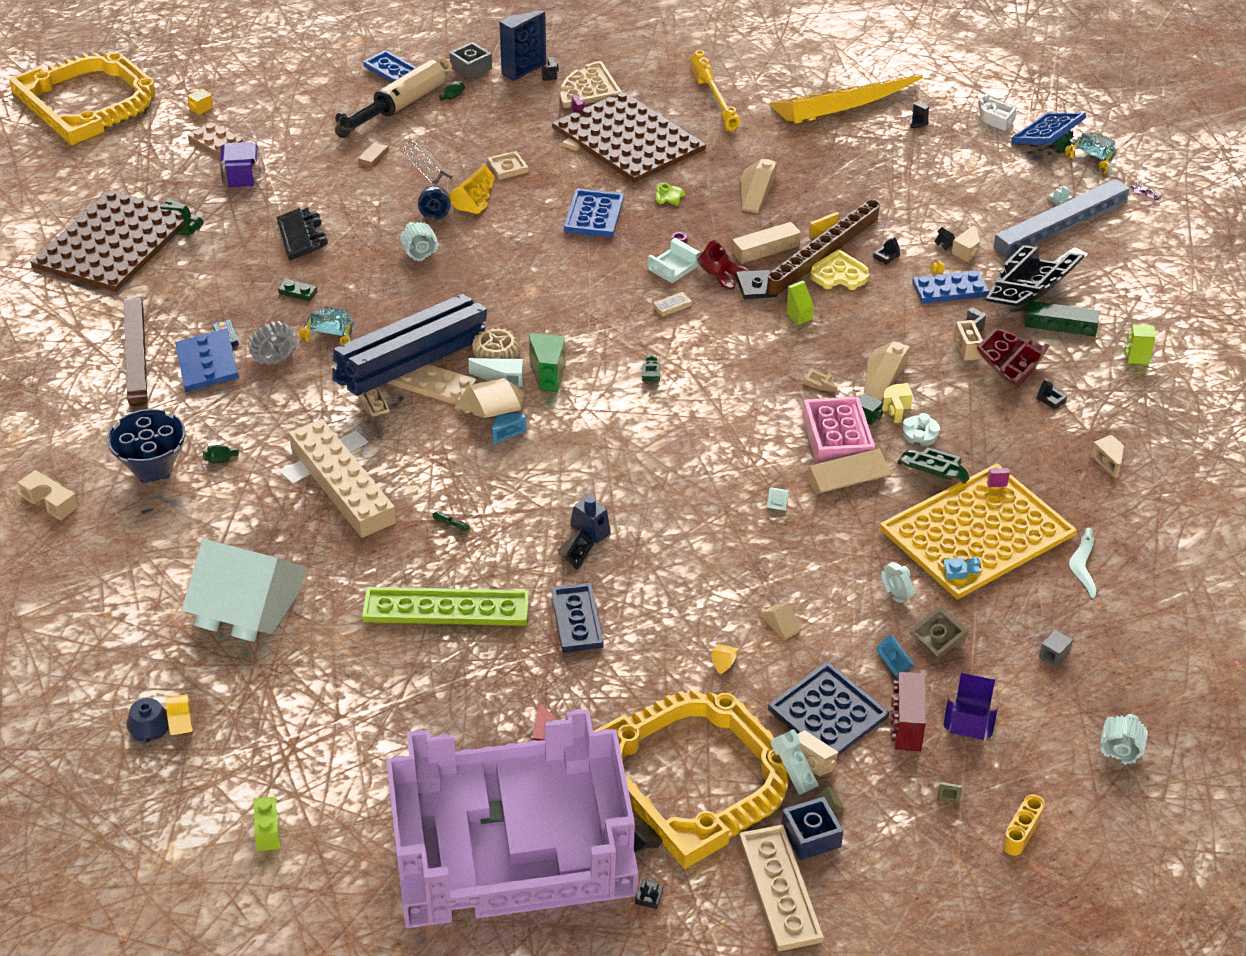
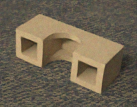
(58, 499)

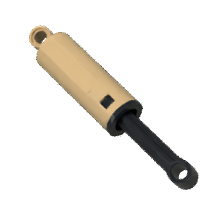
(398, 94)

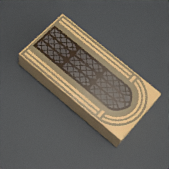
(672, 304)

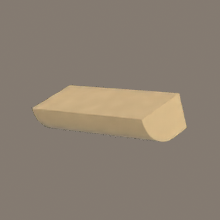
(847, 471)

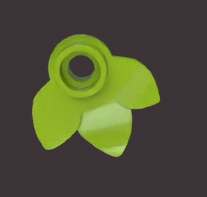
(668, 193)

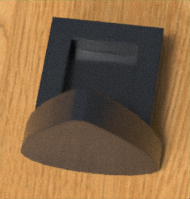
(920, 115)
(888, 251)
(1050, 395)
(645, 838)

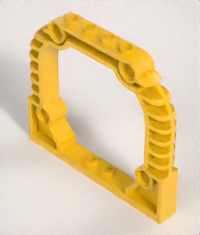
(88, 124)
(697, 838)

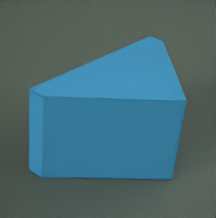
(508, 425)

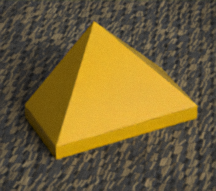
(823, 224)

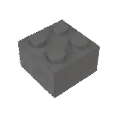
(471, 60)

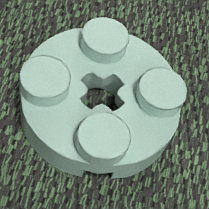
(913, 429)
(898, 582)

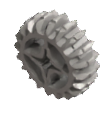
(272, 343)

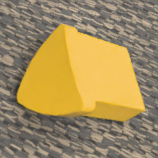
(723, 657)

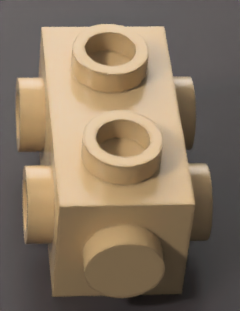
(819, 755)

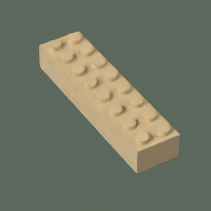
(342, 478)

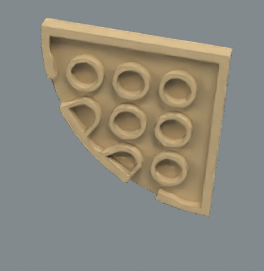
(590, 84)

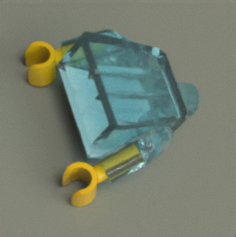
(1095, 145)
(329, 321)

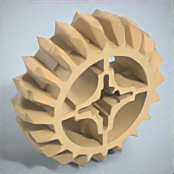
(496, 344)

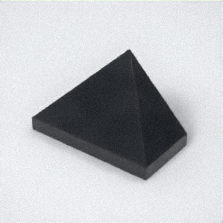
(576, 548)

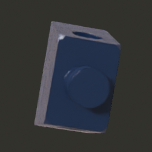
(591, 518)

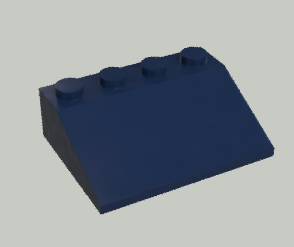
(522, 44)

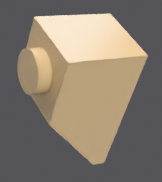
(967, 244)
(1108, 454)

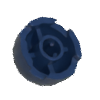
(434, 202)

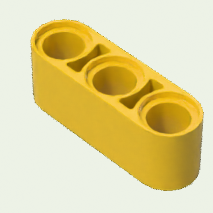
(1023, 825)

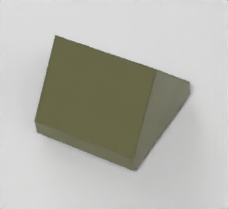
(832, 798)

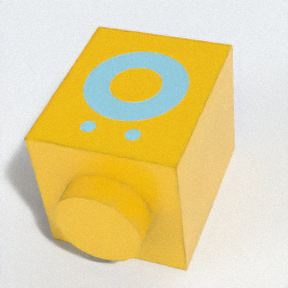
(200, 101)

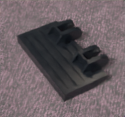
(300, 233)

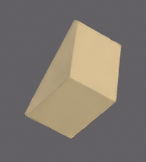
(781, 620)

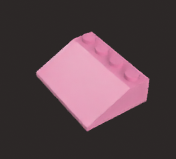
(836, 428)

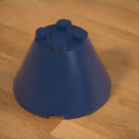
(147, 443)

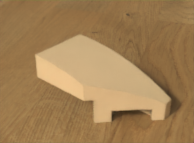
(820, 381)

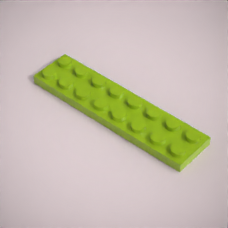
(446, 606)

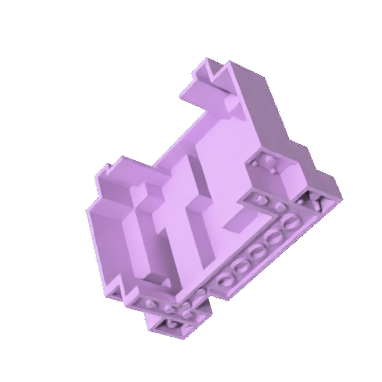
(561, 833)

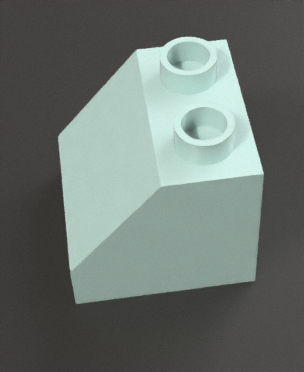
(241, 589)

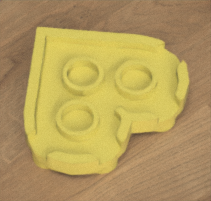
(839, 269)

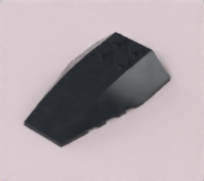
(1029, 277)

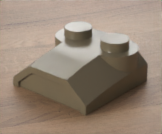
(939, 633)

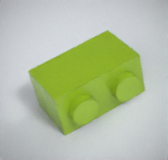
(1140, 344)
(266, 823)

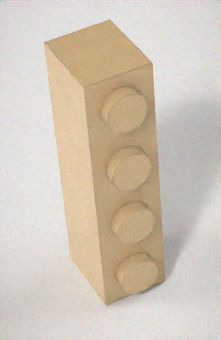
(766, 242)

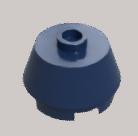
(147, 719)

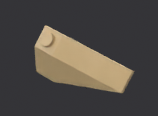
(756, 184)
(884, 368)

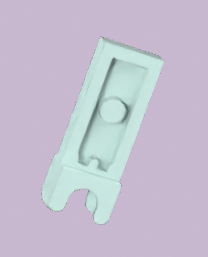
(794, 761)

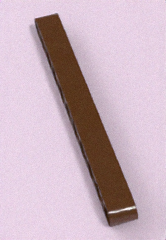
(822, 246)

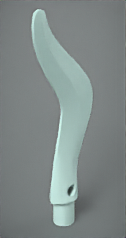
(1079, 559)

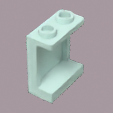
(675, 262)

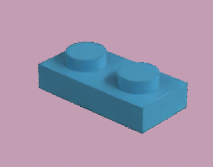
(895, 656)

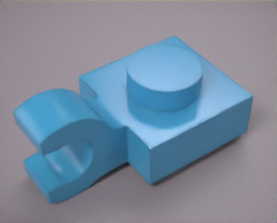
(958, 568)

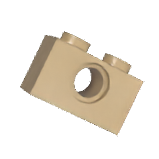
(967, 339)

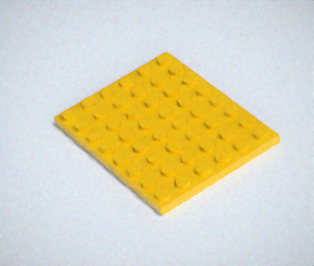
(973, 521)

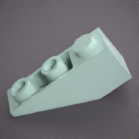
(497, 368)

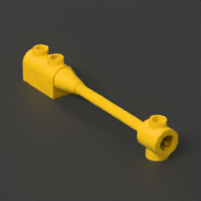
(704, 74)

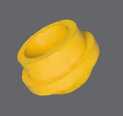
(937, 267)

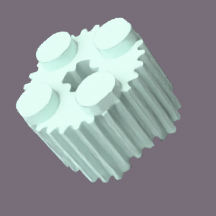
(418, 240)
(1124, 738)

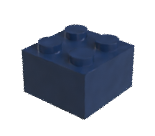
(812, 828)

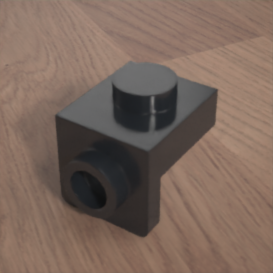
(550, 72)

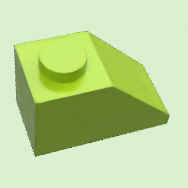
(799, 303)

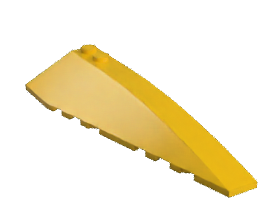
(833, 101)

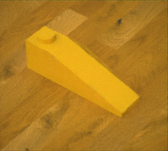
(473, 192)

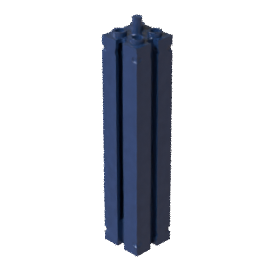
(408, 344)

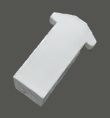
(996, 112)

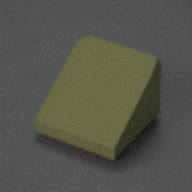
(949, 791)

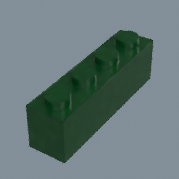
(1062, 318)

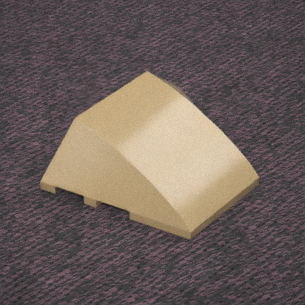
(491, 398)

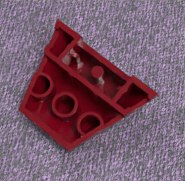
(1010, 355)

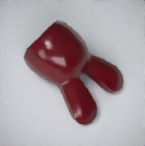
(716, 261)

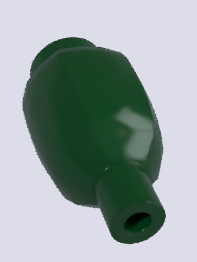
(452, 90)
(219, 453)

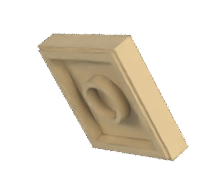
(507, 165)

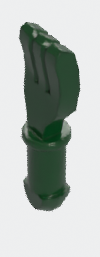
(448, 521)

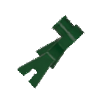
(191, 221)

